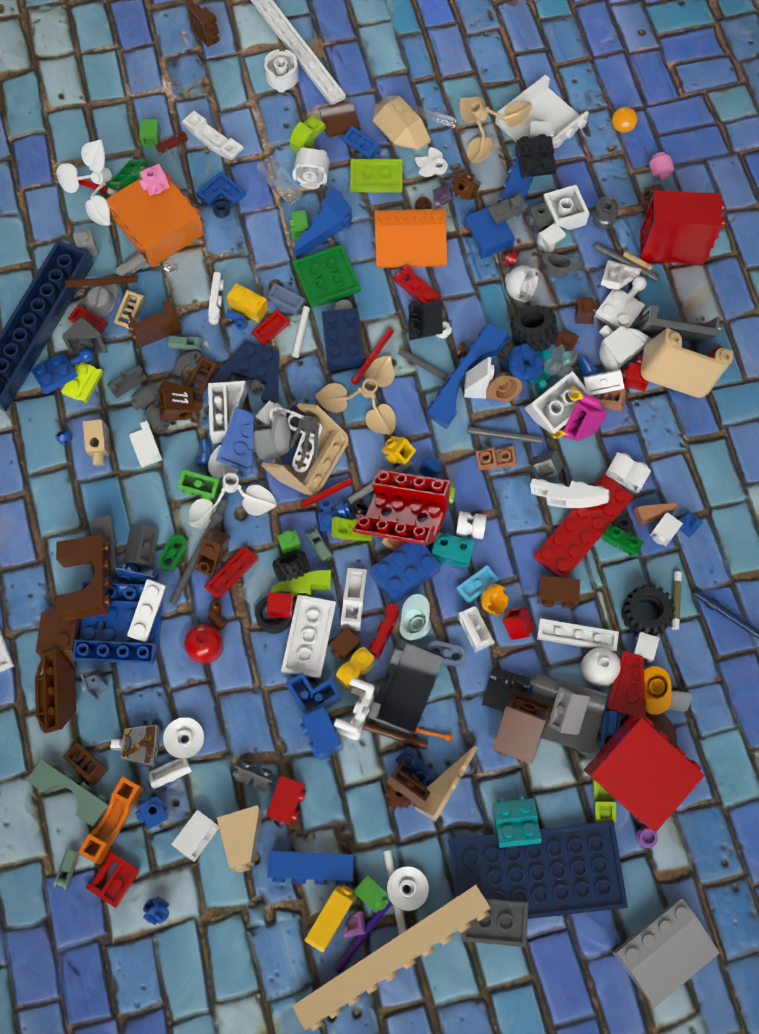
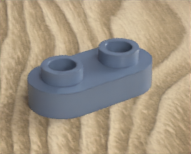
(447, 651)

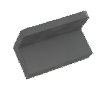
(141, 545)

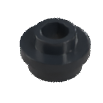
(358, 508)
(627, 520)

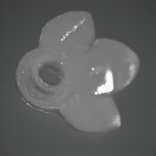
(560, 362)

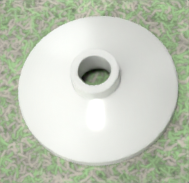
(174, 734)
(418, 888)

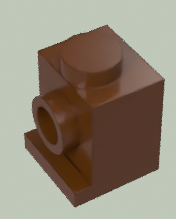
(585, 310)

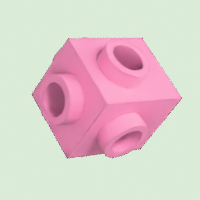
(153, 180)

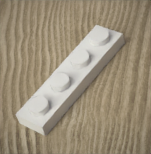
(577, 635)

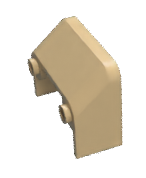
(330, 448)

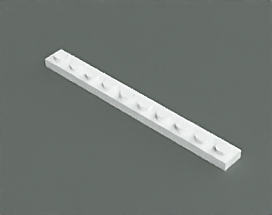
(301, 50)

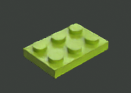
(376, 175)

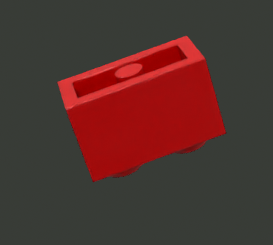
(286, 800)

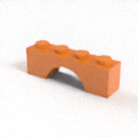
(103, 836)

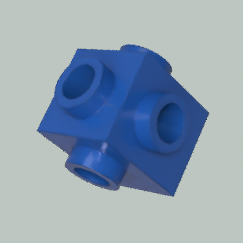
(158, 815)

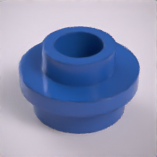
(343, 508)

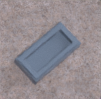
(285, 299)

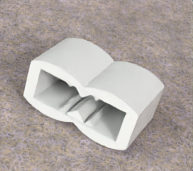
(628, 472)

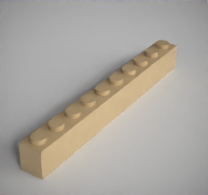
(390, 958)

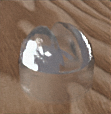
(170, 269)

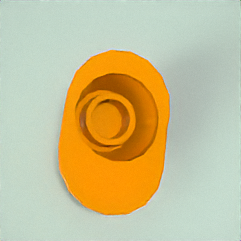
(657, 690)

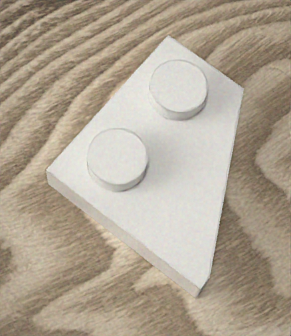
(618, 275)

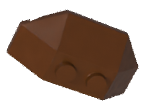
(58, 635)
(54, 691)

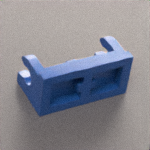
(361, 143)

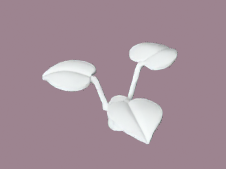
(93, 156)
(256, 500)

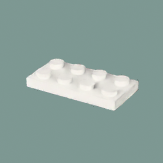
(309, 637)

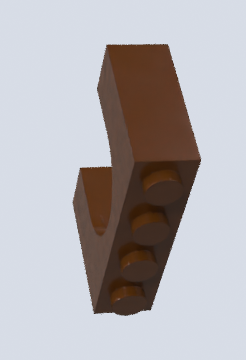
(95, 598)

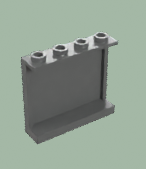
(652, 325)

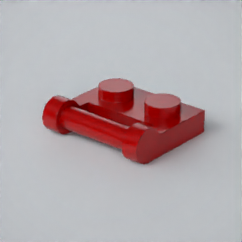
(119, 881)

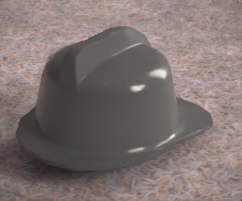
(559, 265)

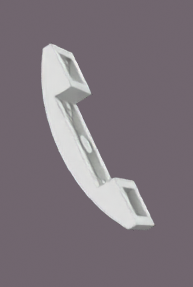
(210, 137)

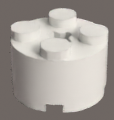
(281, 70)
(311, 167)

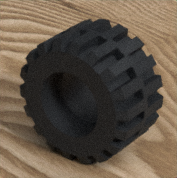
(534, 327)
(658, 600)

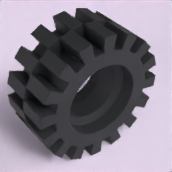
(291, 566)

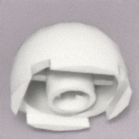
(521, 282)
(600, 667)

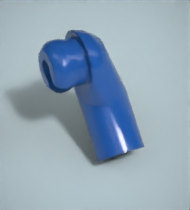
(239, 318)
(205, 453)

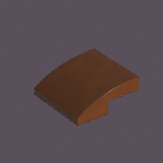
(339, 118)

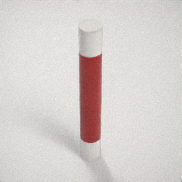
(92, 185)

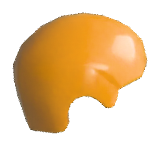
(624, 119)
(494, 599)

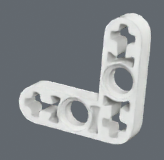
(299, 449)

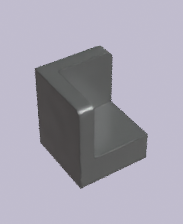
(548, 464)

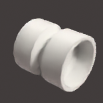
(471, 525)

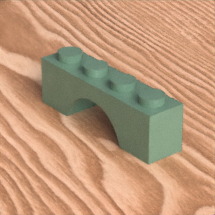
(48, 778)

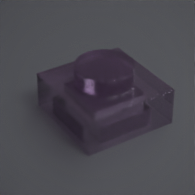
(443, 195)

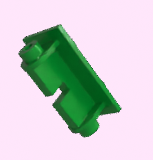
(628, 542)

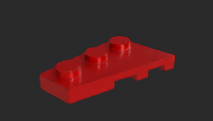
(629, 687)

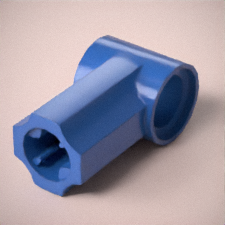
(610, 725)

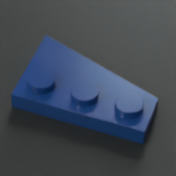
(238, 441)

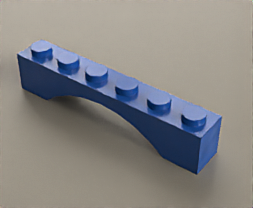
(489, 344)

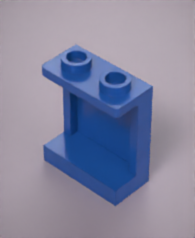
(488, 236)

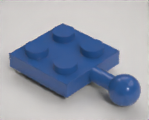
(59, 370)

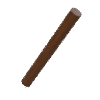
(101, 281)
(395, 735)

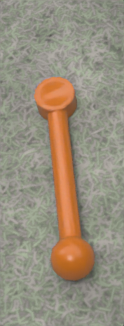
(448, 737)

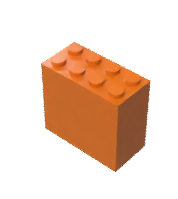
(156, 223)

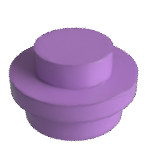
(646, 838)

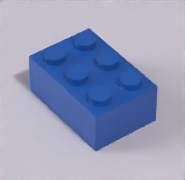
(404, 570)

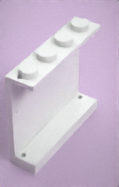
(546, 108)

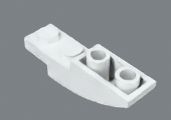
(576, 496)

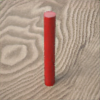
(326, 492)

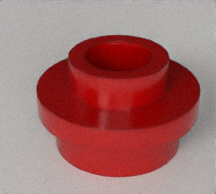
(511, 258)

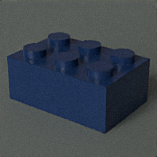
(342, 339)

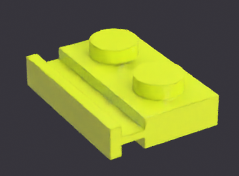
(83, 385)

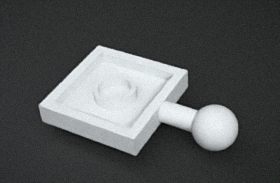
(622, 308)

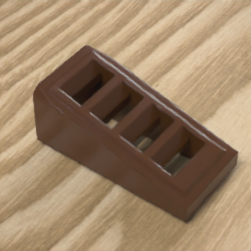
(210, 374)
(96, 769)

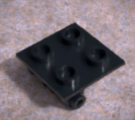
(425, 319)
(502, 686)

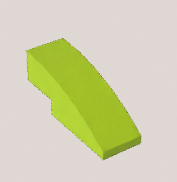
(304, 585)

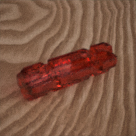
(171, 142)

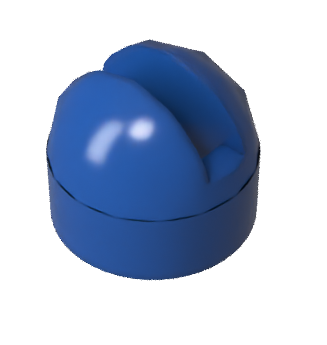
(63, 436)

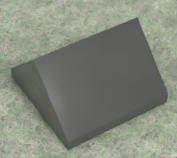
(83, 335)

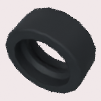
(274, 629)

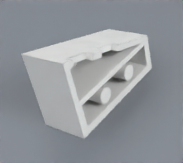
(222, 403)

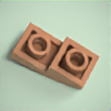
(496, 459)

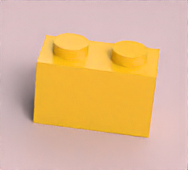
(247, 302)

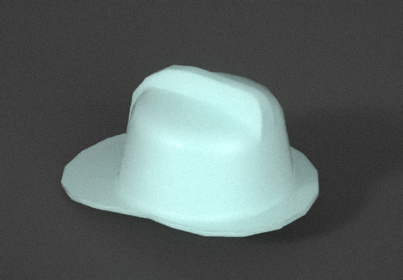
(415, 617)

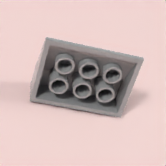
(666, 952)

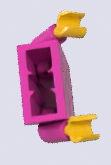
(584, 419)

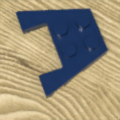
(253, 363)

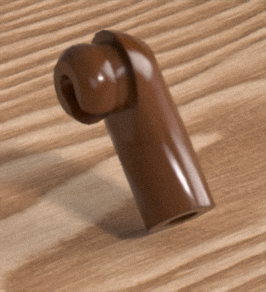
(214, 615)

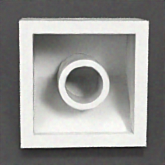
(567, 207)

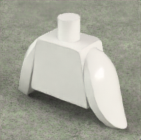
(620, 346)

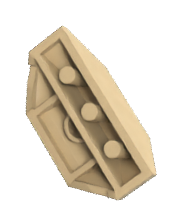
(400, 123)

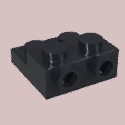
(535, 156)

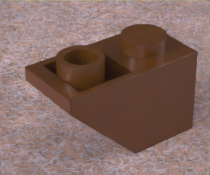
(212, 552)

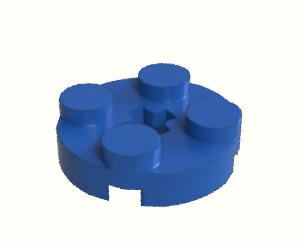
(518, 356)

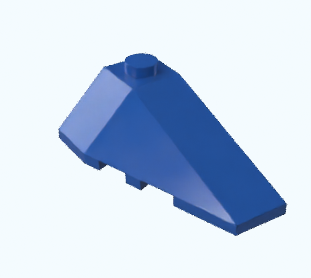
(331, 220)

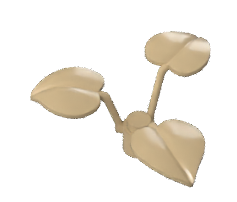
(474, 109)
(379, 374)

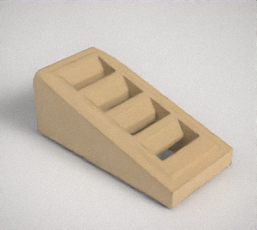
(123, 307)

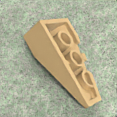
(444, 786)

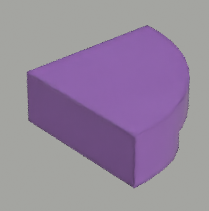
(355, 926)

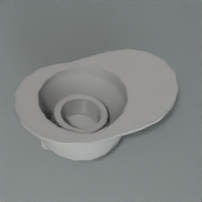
(101, 299)

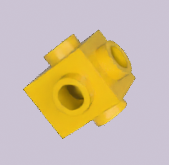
(398, 450)

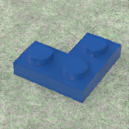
(221, 186)

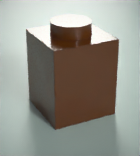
(344, 645)

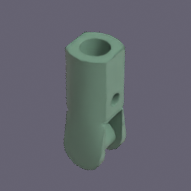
(180, 342)
(320, 547)
(68, 865)

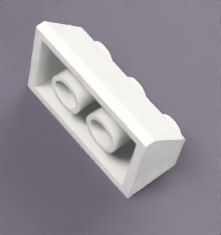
(554, 406)

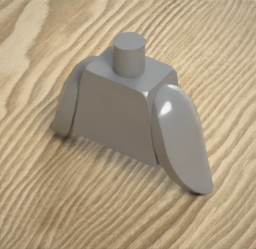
(272, 440)

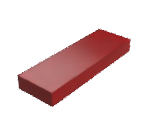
(231, 572)

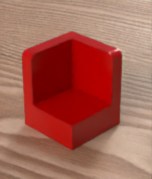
(280, 605)
(518, 623)

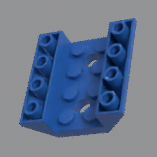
(112, 642)

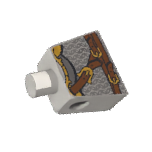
(139, 745)

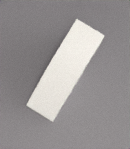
(353, 599)

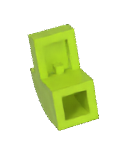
(305, 133)

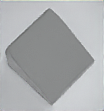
(680, 701)

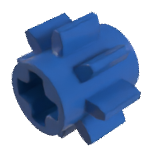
(156, 910)

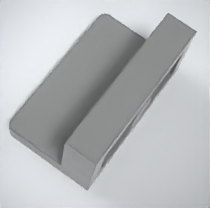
(568, 711)

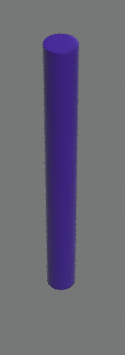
(360, 939)

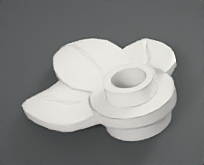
(430, 163)

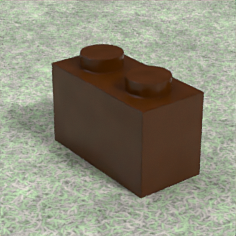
(558, 591)

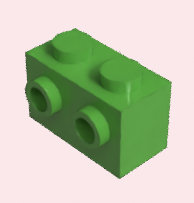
(198, 483)

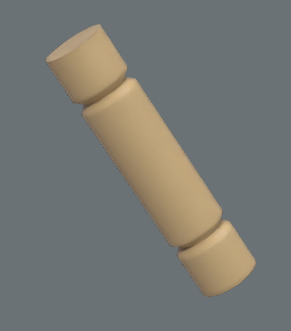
(637, 260)

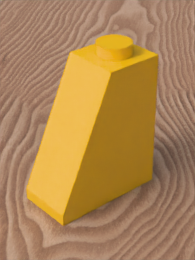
(330, 918)

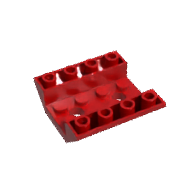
(409, 500)

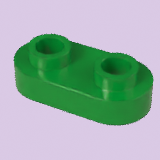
(172, 553)

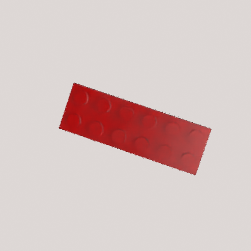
(581, 530)

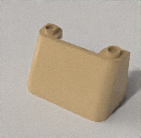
(680, 368)

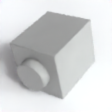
(86, 242)

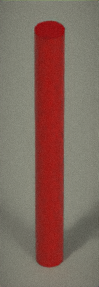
(372, 356)

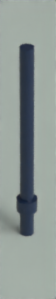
(713, 604)

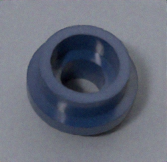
(221, 205)

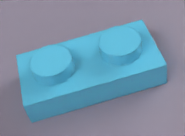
(475, 585)

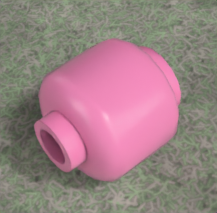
(661, 165)

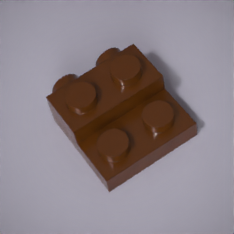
(203, 23)

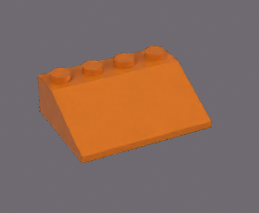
(410, 238)

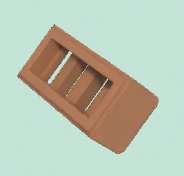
(613, 404)
(649, 513)

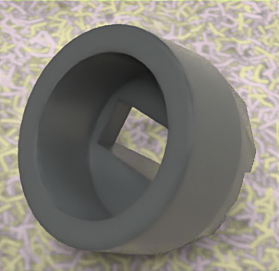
(253, 390)

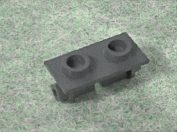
(127, 381)
(247, 770)

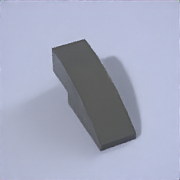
(105, 526)

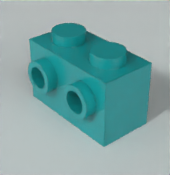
(453, 549)

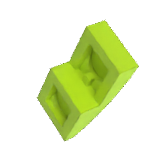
(343, 529)
(603, 804)

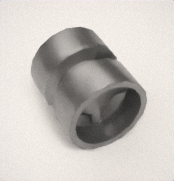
(605, 212)

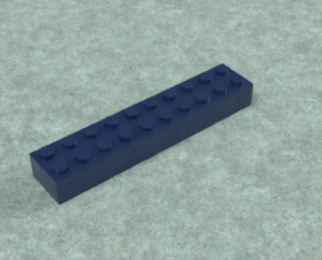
(38, 316)

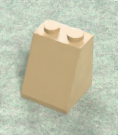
(241, 837)

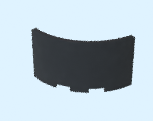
(406, 687)

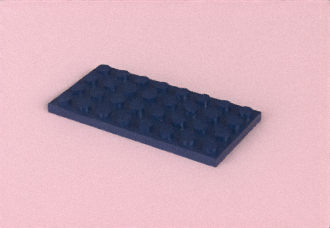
(563, 875)

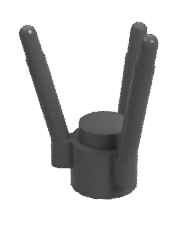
(309, 426)

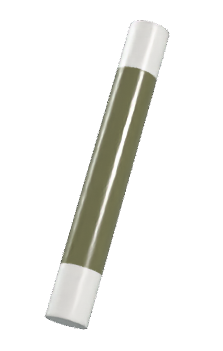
(677, 599)

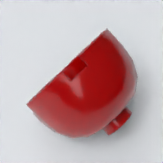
(203, 643)

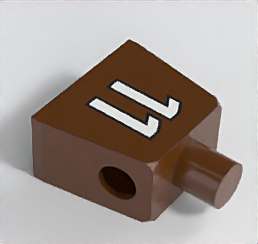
(177, 401)

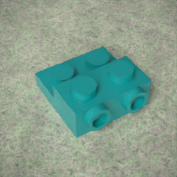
(516, 822)

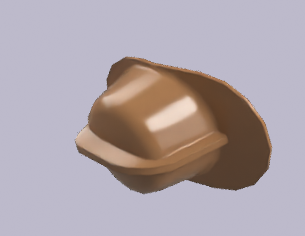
(504, 387)

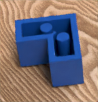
(313, 699)
(322, 733)

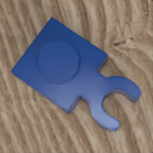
(326, 516)

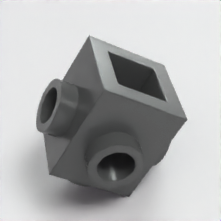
(539, 217)

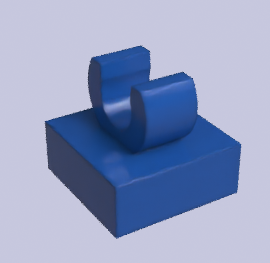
(430, 468)
(690, 523)

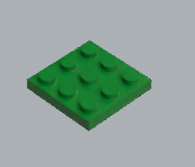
(326, 276)

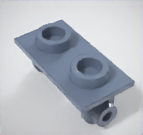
(93, 685)

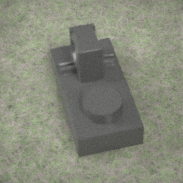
(507, 209)

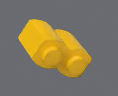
(360, 664)

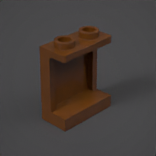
(155, 327)

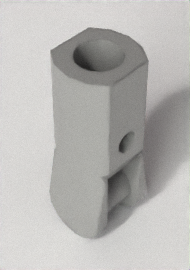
(131, 265)

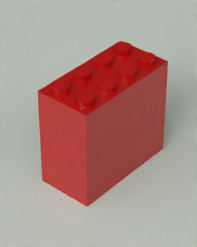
(681, 227)
(645, 772)

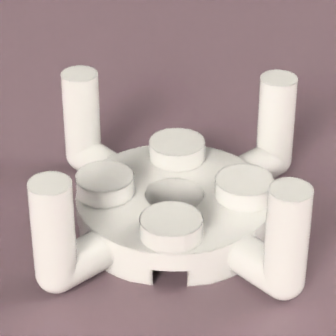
(353, 729)

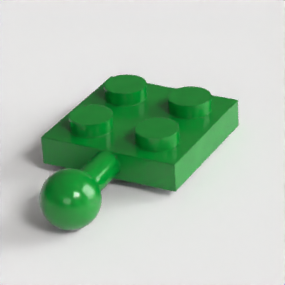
(128, 174)

